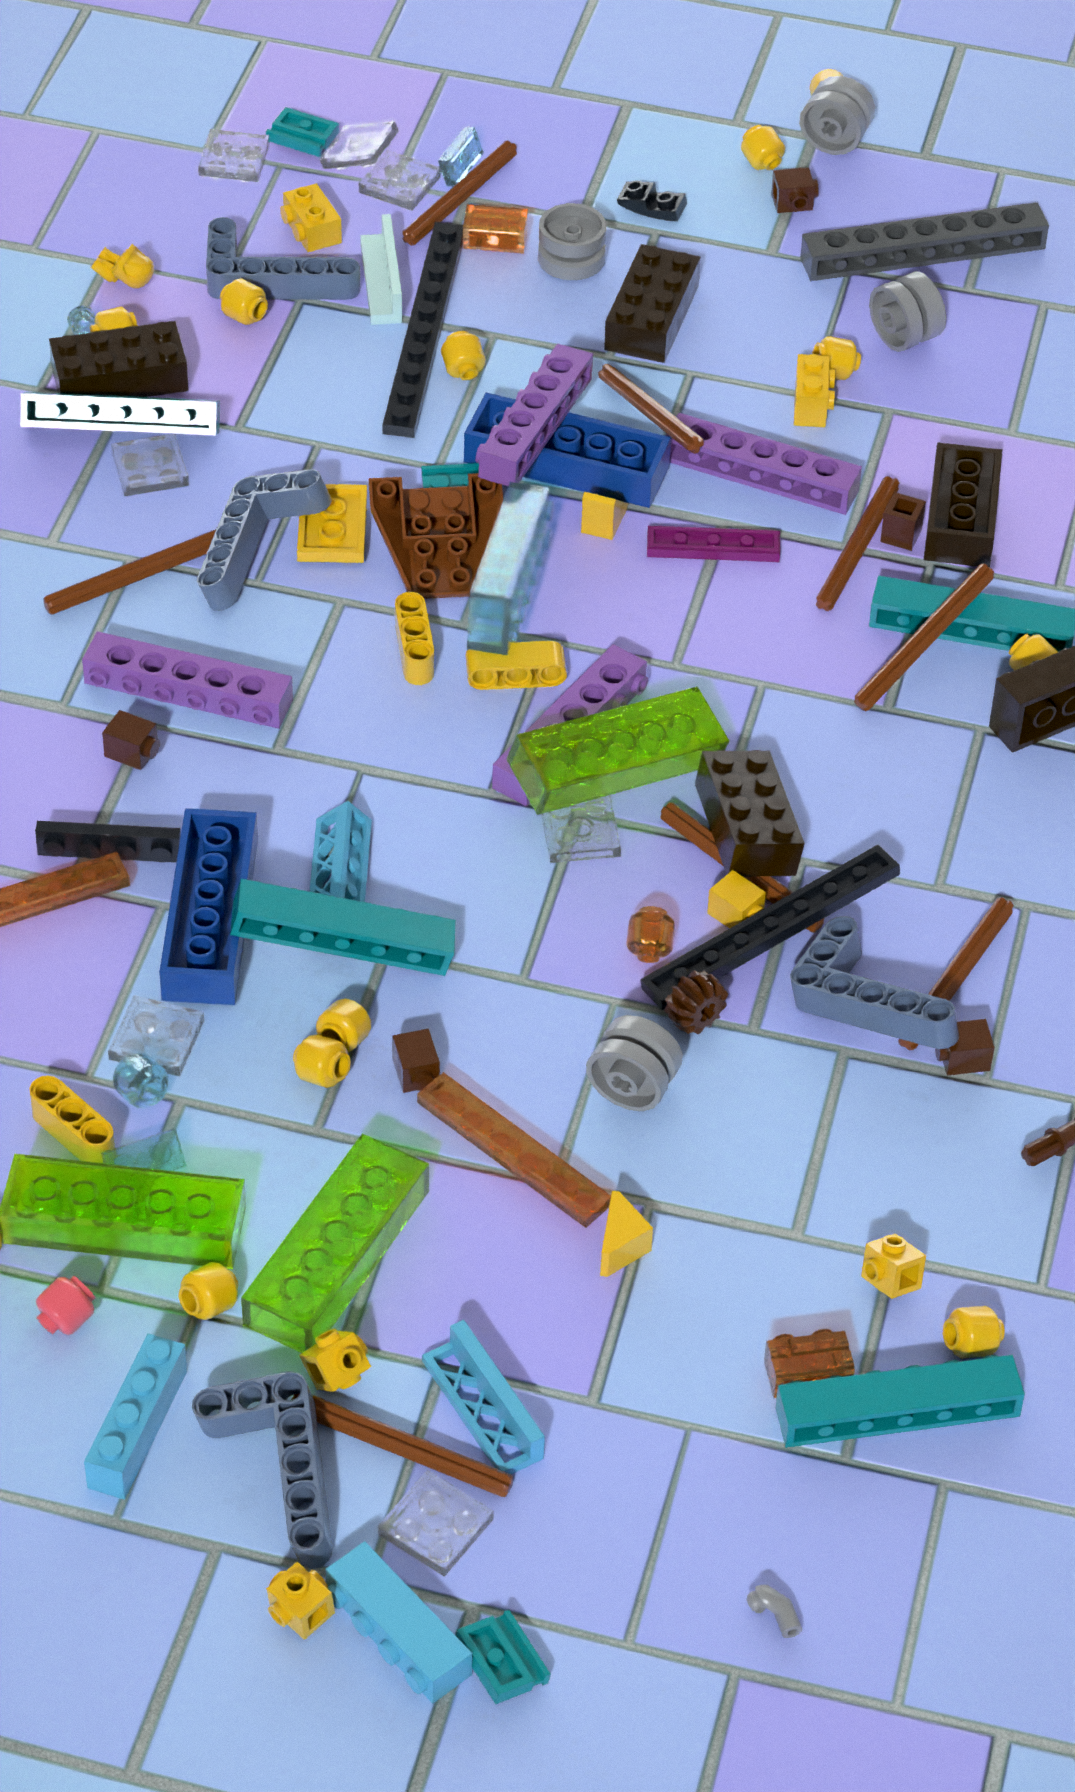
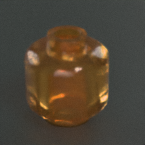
(650, 934)

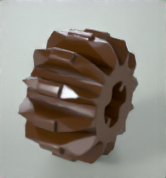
(696, 1002)

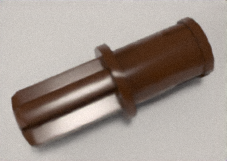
(1054, 1142)

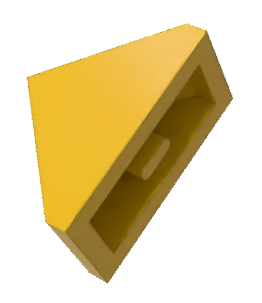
(601, 515)
(625, 1236)

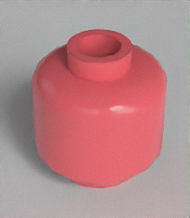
(65, 1305)

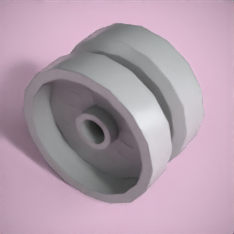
(837, 115)
(572, 241)
(907, 311)
(634, 1063)

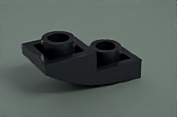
(644, 200)

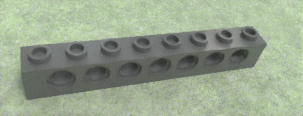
(924, 241)

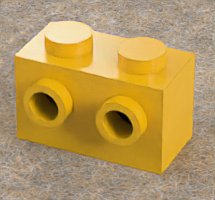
(311, 217)
(812, 390)

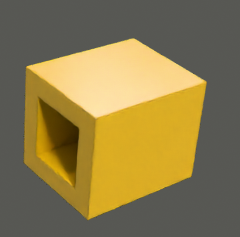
(734, 899)

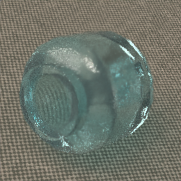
(140, 1080)

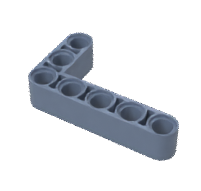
(278, 276)
(243, 522)
(828, 990)
(293, 1451)

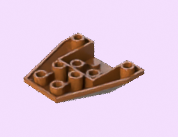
(436, 532)

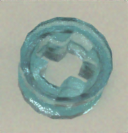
(77, 315)

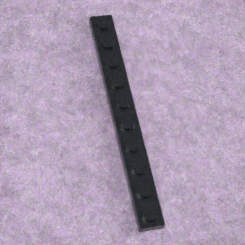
(423, 331)

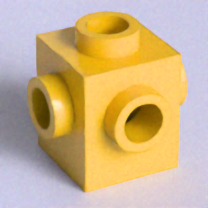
(893, 1265)
(336, 1360)
(300, 1600)

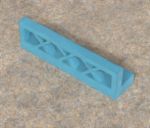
(350, 855)
(495, 1391)

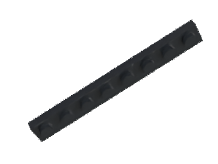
(776, 922)

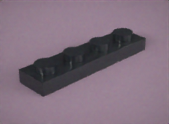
(98, 840)

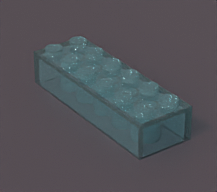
(509, 569)

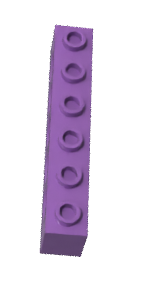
(534, 415)
(769, 465)
(188, 679)
(604, 686)

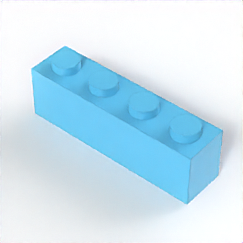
(135, 1416)
(398, 1623)

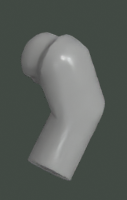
(779, 1605)

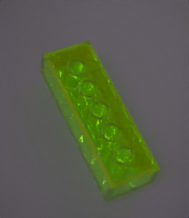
(615, 750)
(122, 1211)
(335, 1244)

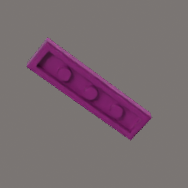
(713, 543)

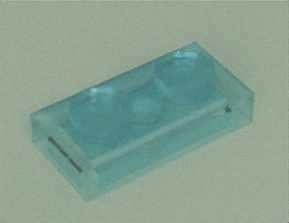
(460, 156)
(153, 1152)

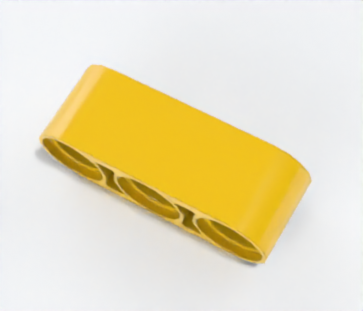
(414, 638)
(525, 666)
(70, 1119)

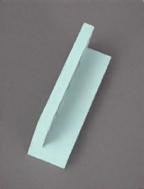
(382, 275)

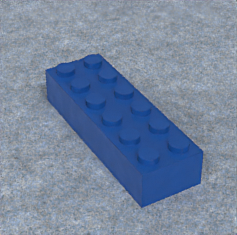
(585, 454)
(198, 952)

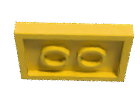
(337, 531)

